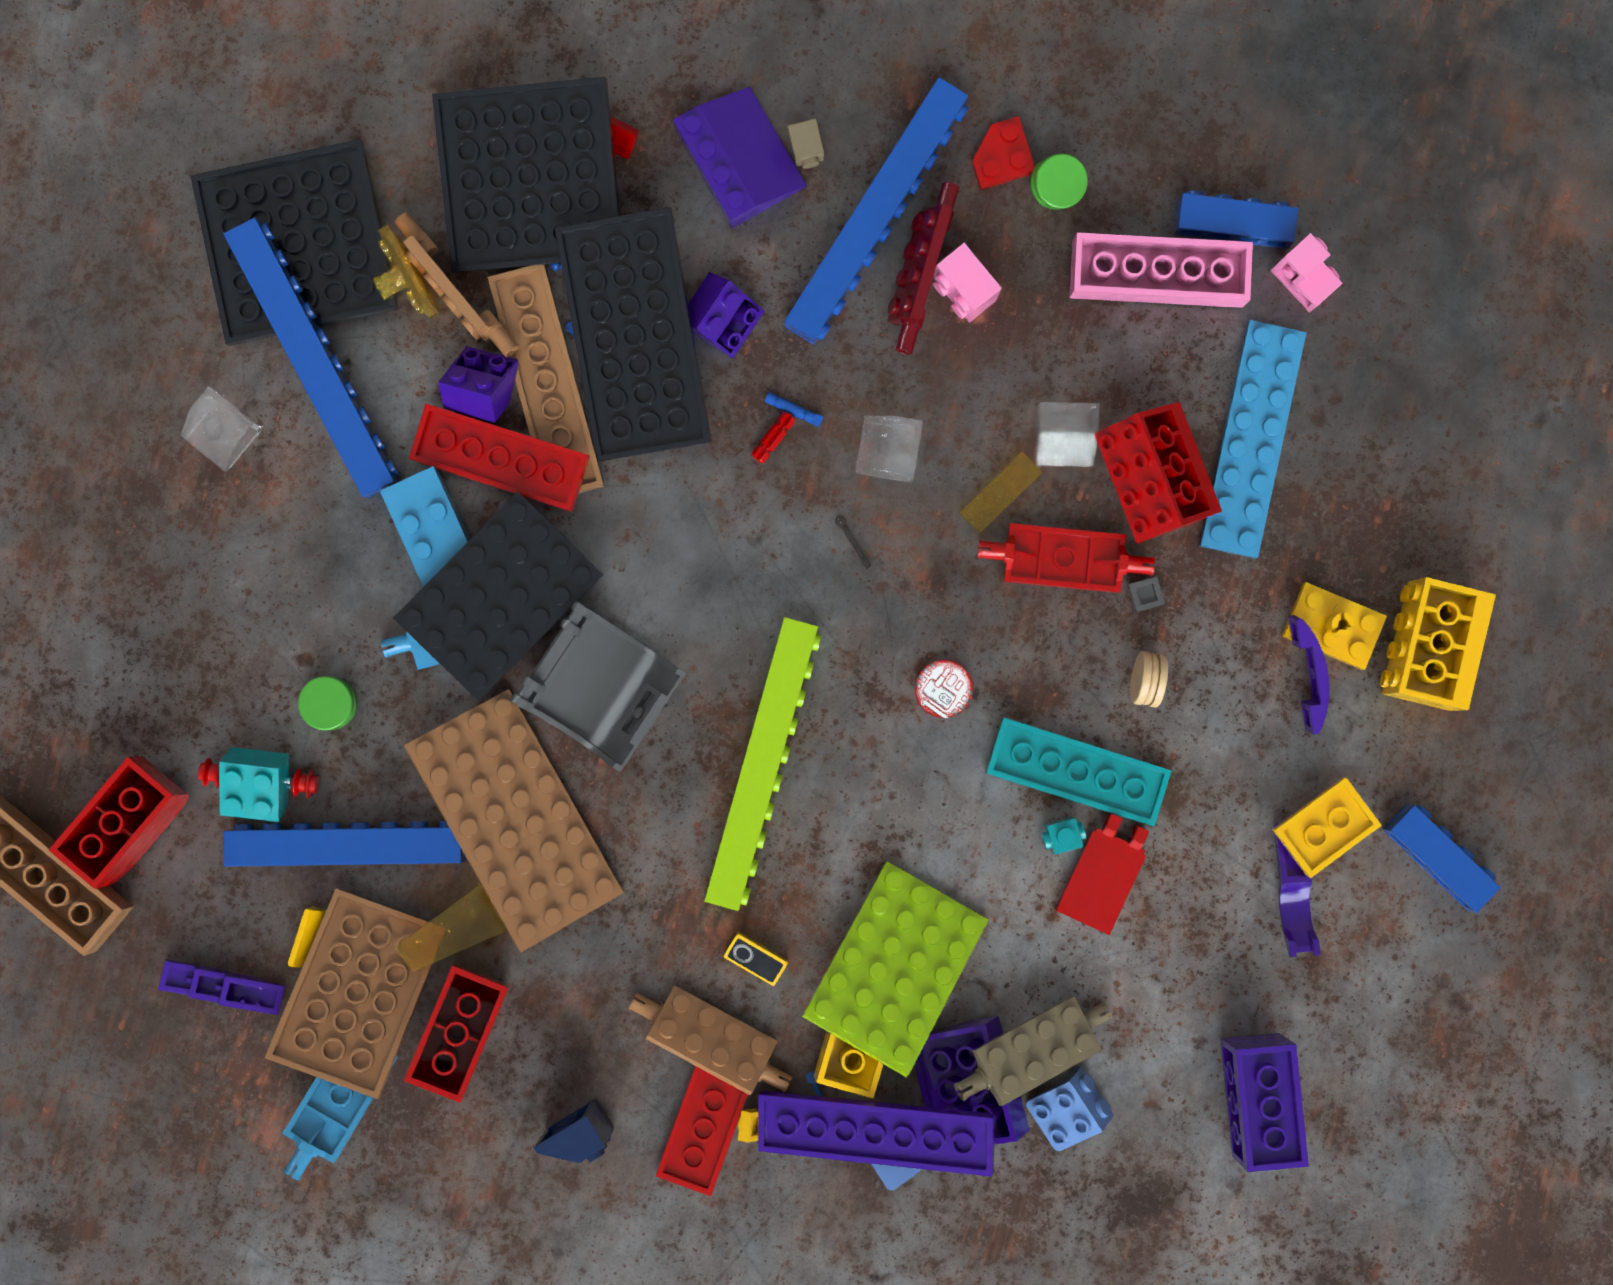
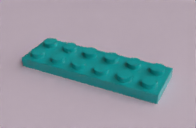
(1078, 771)

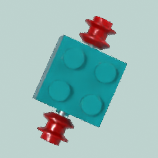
(256, 783)

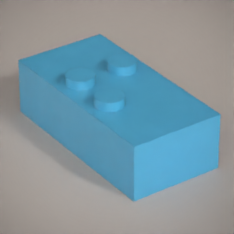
(426, 521)

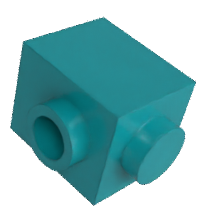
(1063, 835)

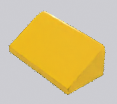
(305, 936)

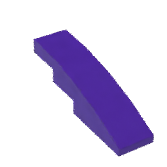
(221, 987)

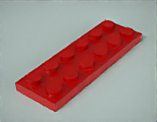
(499, 457)

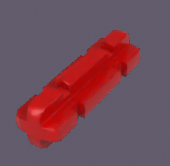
(773, 437)

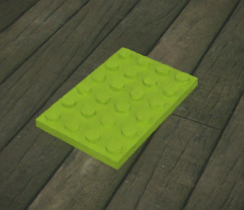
(895, 969)

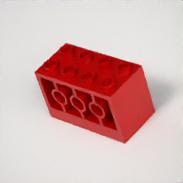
(1157, 472)

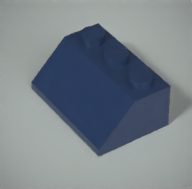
(578, 1135)

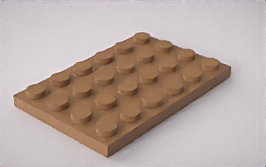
(351, 997)

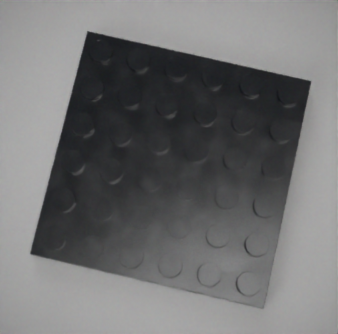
(521, 167)
(322, 222)

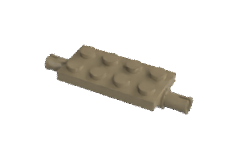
(1035, 1051)

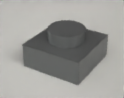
(1146, 594)

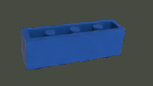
(1235, 219)
(1441, 857)

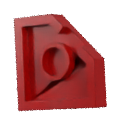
(1003, 155)

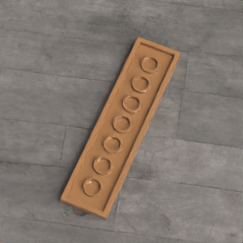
(545, 368)

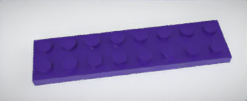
(876, 1133)

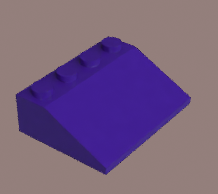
(738, 155)
(950, 1059)

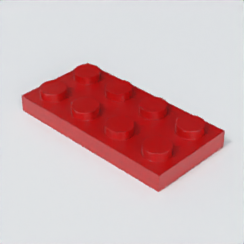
(702, 1133)

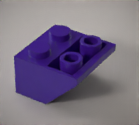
(723, 314)
(479, 384)

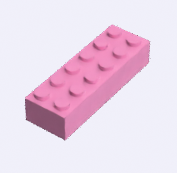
(1161, 270)

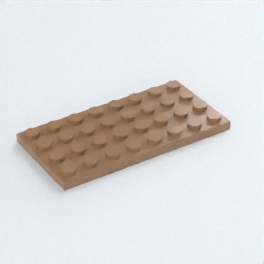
(513, 820)

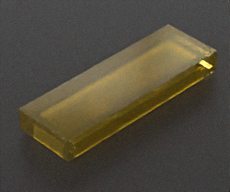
(1000, 492)

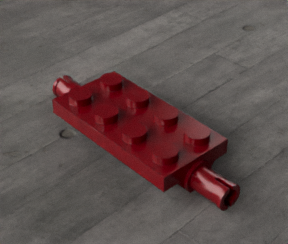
(919, 267)

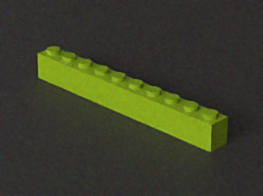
(761, 764)

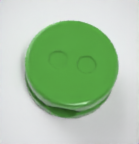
(1059, 181)
(327, 703)

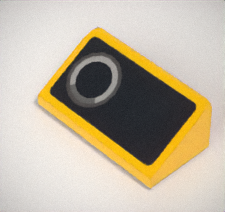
(756, 958)

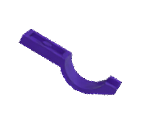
(1295, 904)

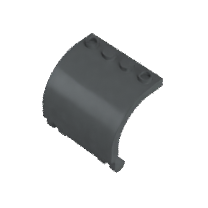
(599, 686)

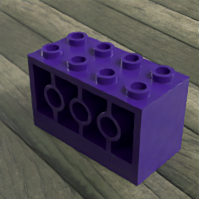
(1264, 1102)

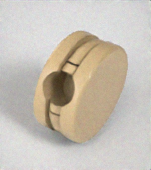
(1149, 679)

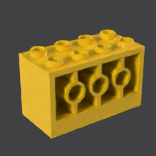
(1437, 644)

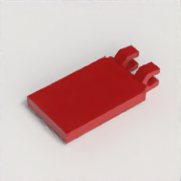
(1103, 876)

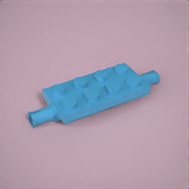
(324, 1123)

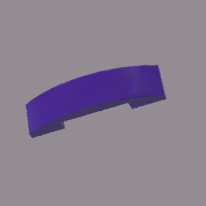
(1313, 709)

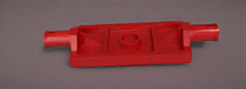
(1065, 558)

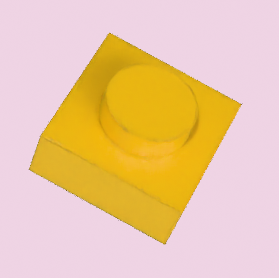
(748, 1125)

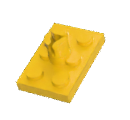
(1340, 625)
(1327, 827)

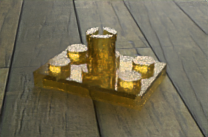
(403, 275)

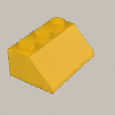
(847, 1067)

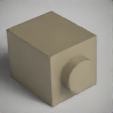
(806, 144)

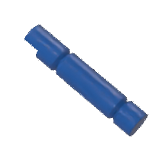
(793, 409)

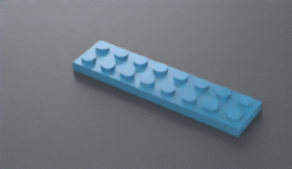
(1253, 438)

